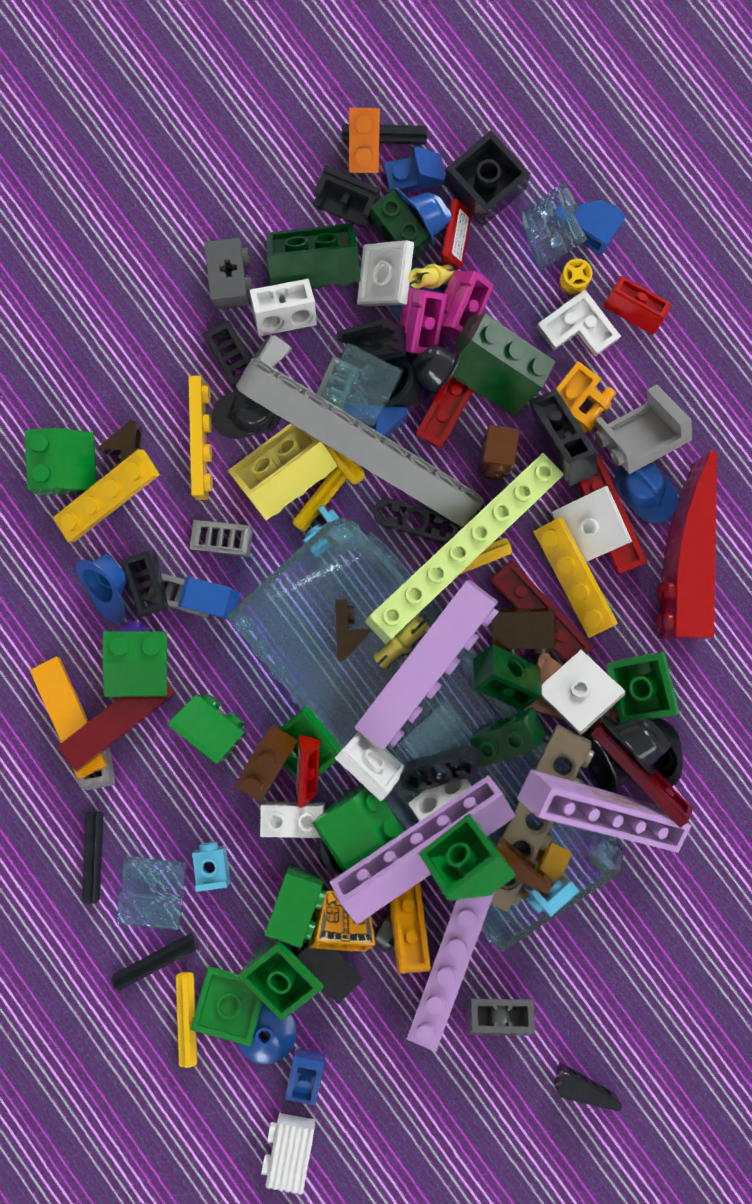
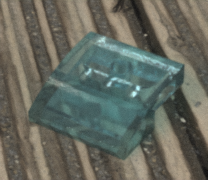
(552, 226)
(361, 384)
(438, 733)
(151, 892)

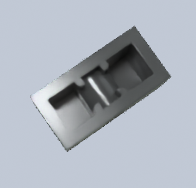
(224, 257)
(499, 1017)

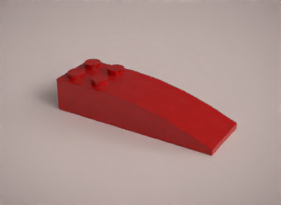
(689, 558)

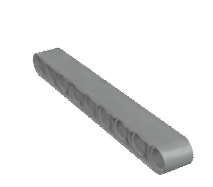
(359, 442)

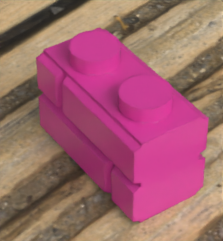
(465, 298)
(422, 319)

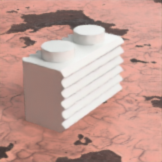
(290, 1153)

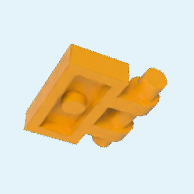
(578, 386)

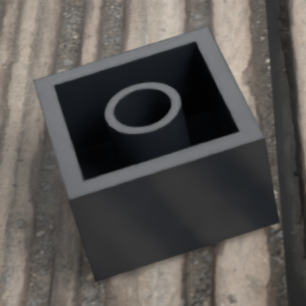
(486, 178)

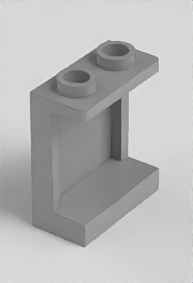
(645, 432)

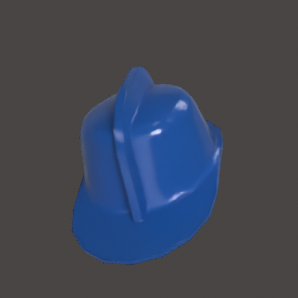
(429, 211)
(647, 493)
(105, 585)

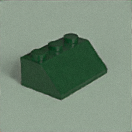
(317, 254)
(500, 364)

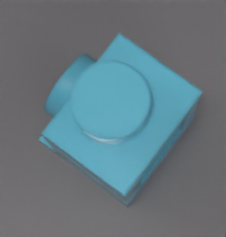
(218, 856)

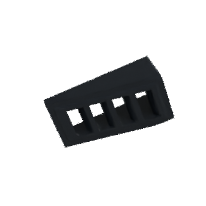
(217, 332)
(133, 577)
(580, 1088)

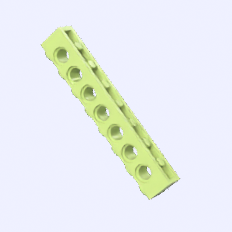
(463, 548)

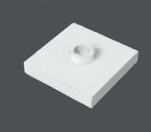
(385, 273)
(595, 523)
(581, 692)
(370, 765)

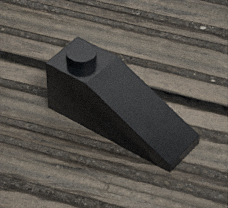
(565, 438)

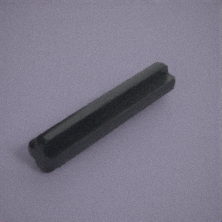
(396, 134)
(92, 857)
(154, 962)

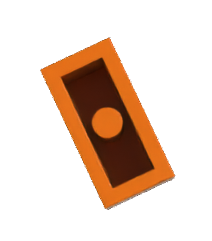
(364, 140)

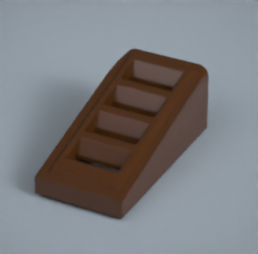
(524, 869)

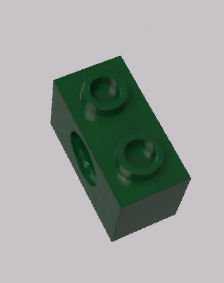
(397, 223)
(507, 677)
(508, 737)

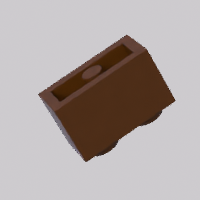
(498, 452)
(266, 763)

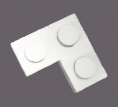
(579, 317)

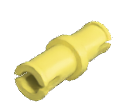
(430, 276)
(401, 642)

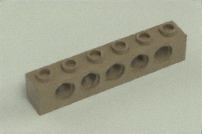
(561, 744)

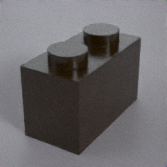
(525, 629)

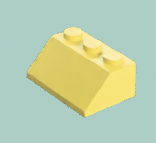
(282, 469)

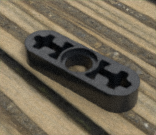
(395, 508)
(447, 759)

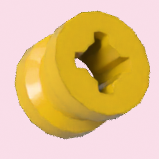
(579, 270)

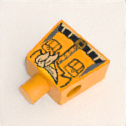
(338, 930)

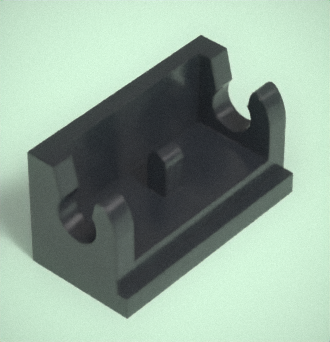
(345, 196)
(379, 338)
(331, 970)

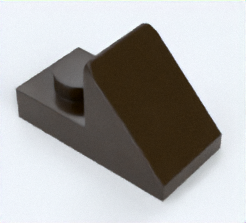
(123, 442)
(347, 639)

